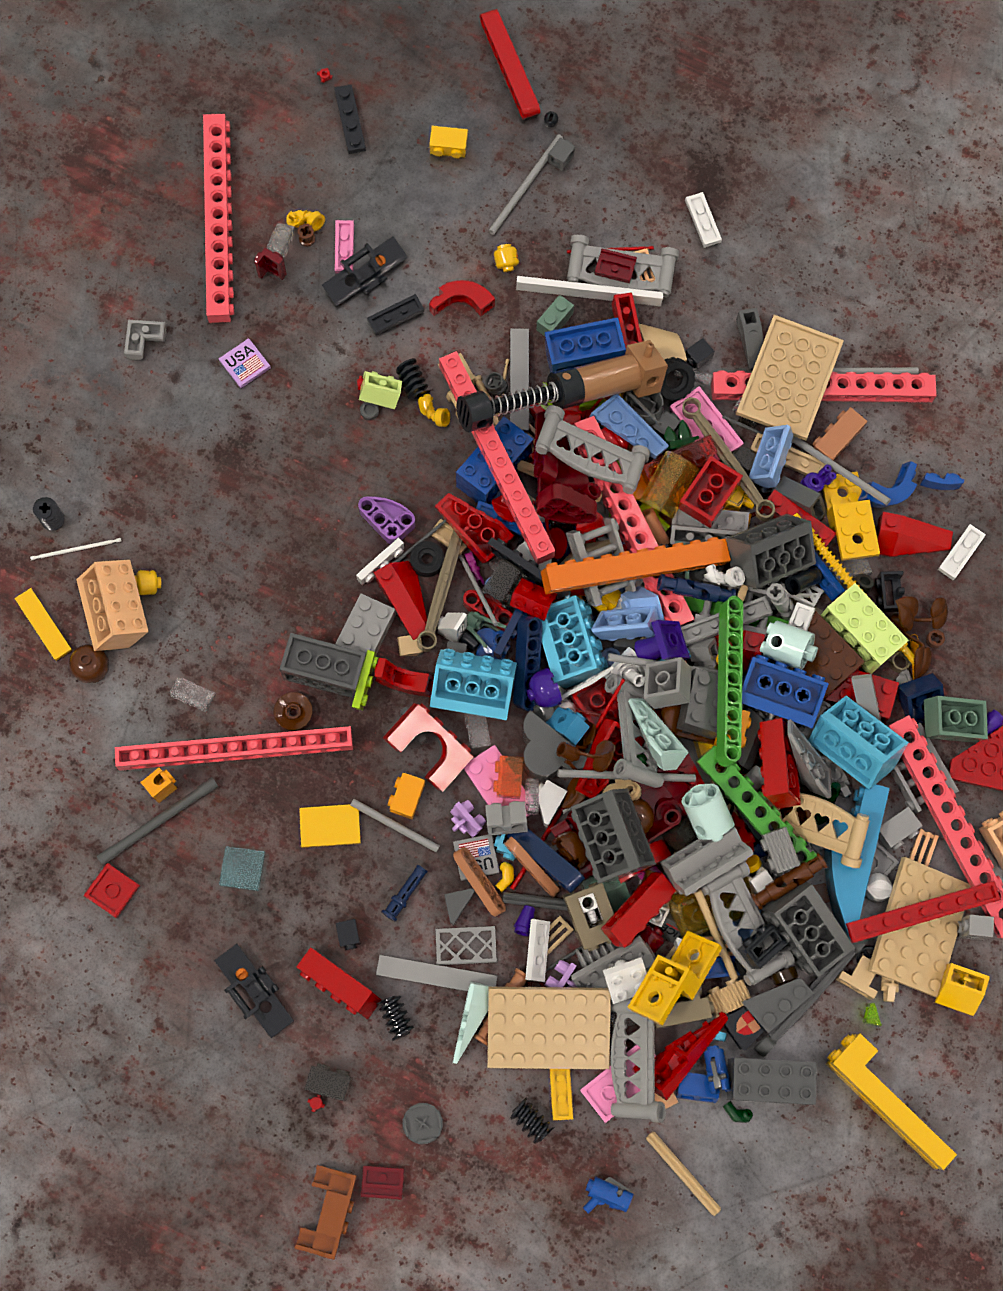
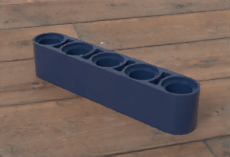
(524, 654)
(549, 860)

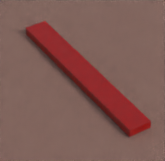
(922, 911)

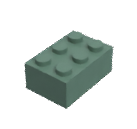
(955, 719)

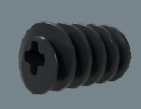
(410, 379)
(48, 513)
(395, 1017)
(531, 1122)

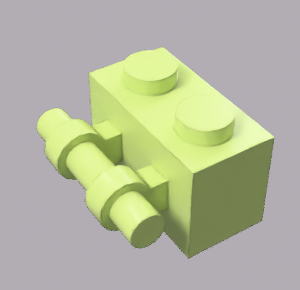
(380, 389)

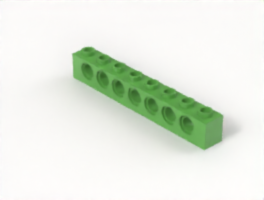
(708, 762)

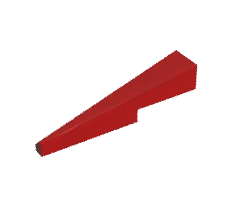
(681, 1055)

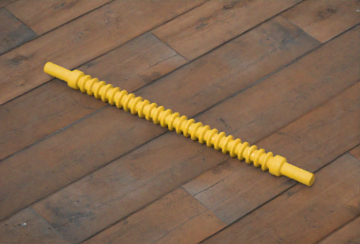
(846, 578)

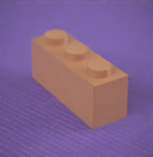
(840, 434)

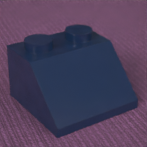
(915, 692)

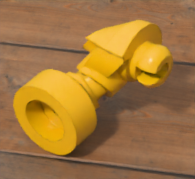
(299, 217)
(440, 416)

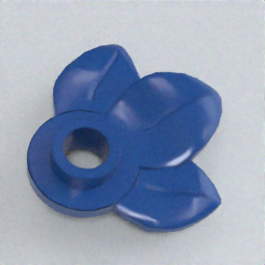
(490, 638)

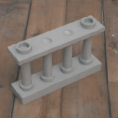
(577, 541)
(761, 628)
(905, 786)

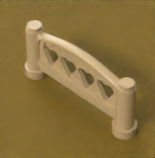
(848, 844)

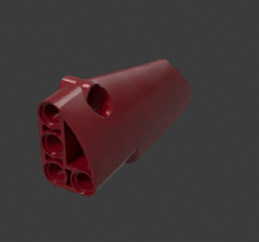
(562, 491)

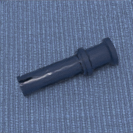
(396, 900)

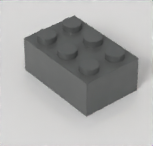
(701, 713)

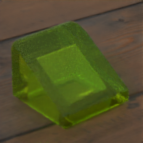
(871, 1015)

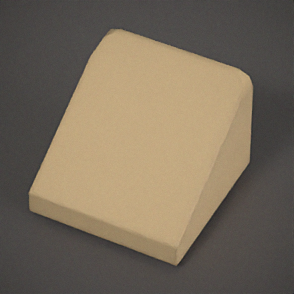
(408, 646)

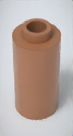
(656, 527)

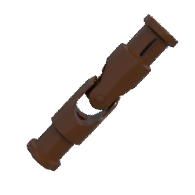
(793, 878)

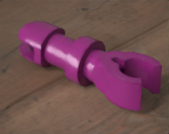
(474, 568)

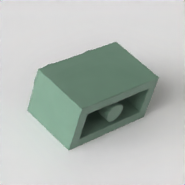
(555, 315)

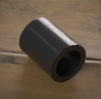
(470, 640)

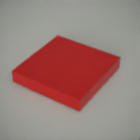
(111, 890)

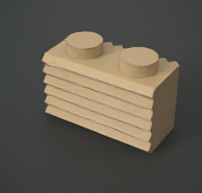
(729, 997)

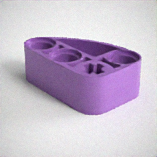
(393, 514)

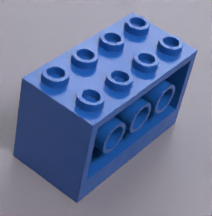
(584, 344)
(475, 476)
(786, 704)

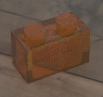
(509, 777)

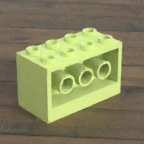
(864, 627)

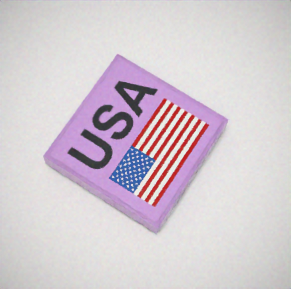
(244, 363)

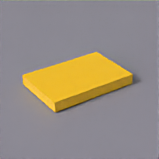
(329, 826)

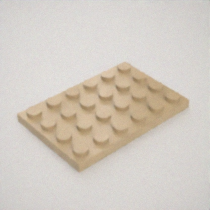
(790, 376)
(918, 952)
(549, 1027)

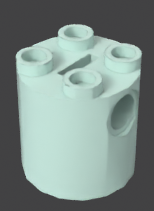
(795, 647)
(707, 812)

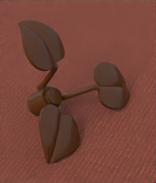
(908, 609)
(602, 760)

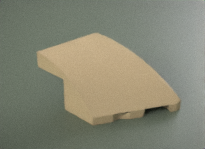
(666, 342)

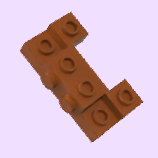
(332, 1220)

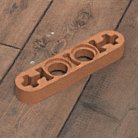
(532, 867)
(479, 881)

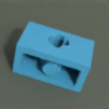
(568, 724)

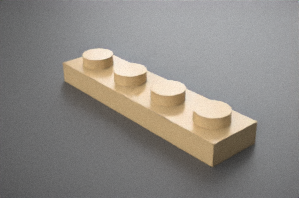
(795, 459)

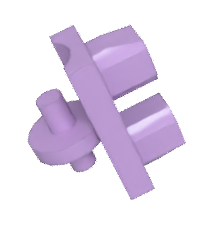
(464, 820)
(566, 970)

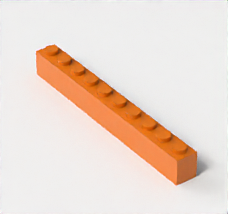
(634, 566)

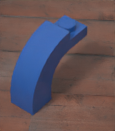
(898, 492)

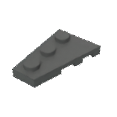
(778, 1003)

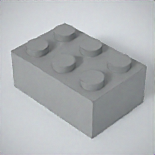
(366, 625)

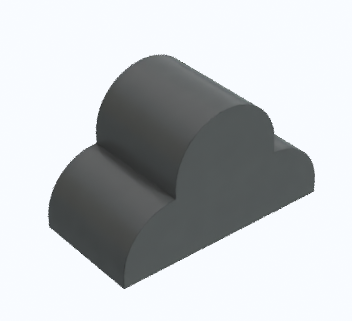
(540, 754)

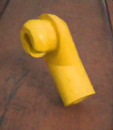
(507, 876)

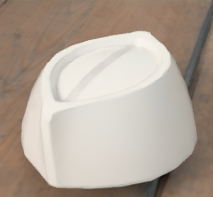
(878, 887)

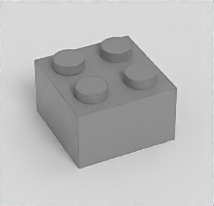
(667, 683)

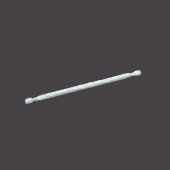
(75, 549)

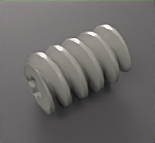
(588, 957)

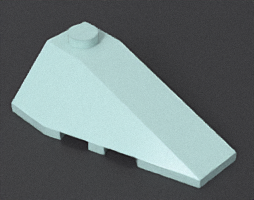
(661, 742)
(474, 1012)

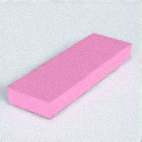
(343, 242)

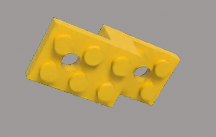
(850, 518)
(674, 977)

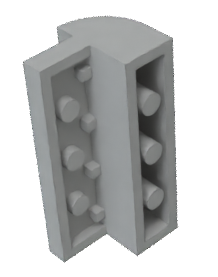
(687, 529)
(705, 861)
(593, 976)

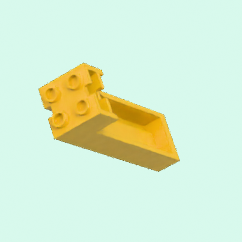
(850, 1067)

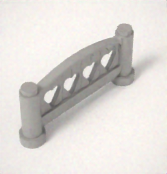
(661, 267)
(630, 462)
(630, 766)
(733, 883)
(643, 1103)

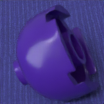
(544, 690)

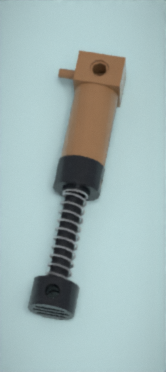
(638, 371)

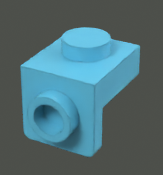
(501, 848)

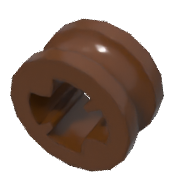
(933, 644)

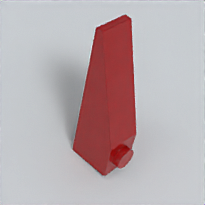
(905, 535)
(608, 731)

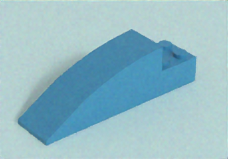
(847, 884)

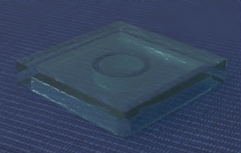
(242, 868)

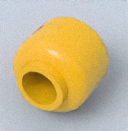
(506, 257)
(147, 582)

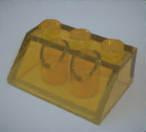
(669, 484)

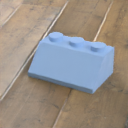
(771, 456)
(625, 623)

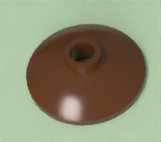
(290, 702)

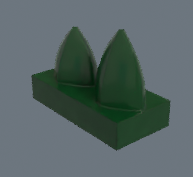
(684, 436)

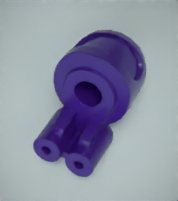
(817, 480)

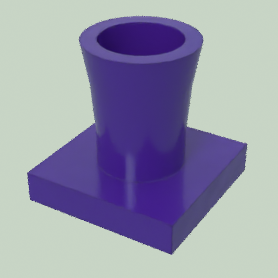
(666, 643)

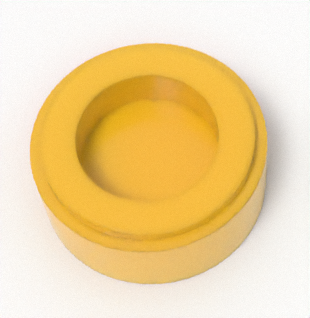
(754, 863)

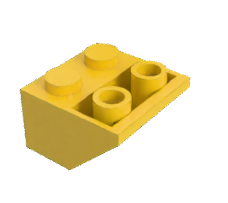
(962, 989)

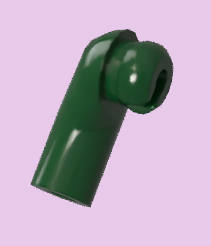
(738, 1115)

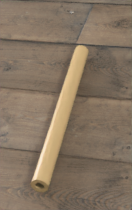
(716, 934)

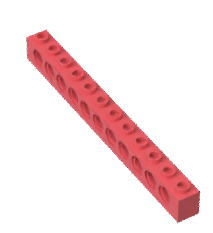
(213, 125)
(851, 393)
(501, 467)
(639, 529)
(233, 748)
(944, 820)

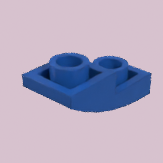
(949, 481)

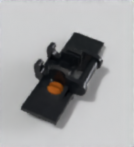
(369, 275)
(259, 986)

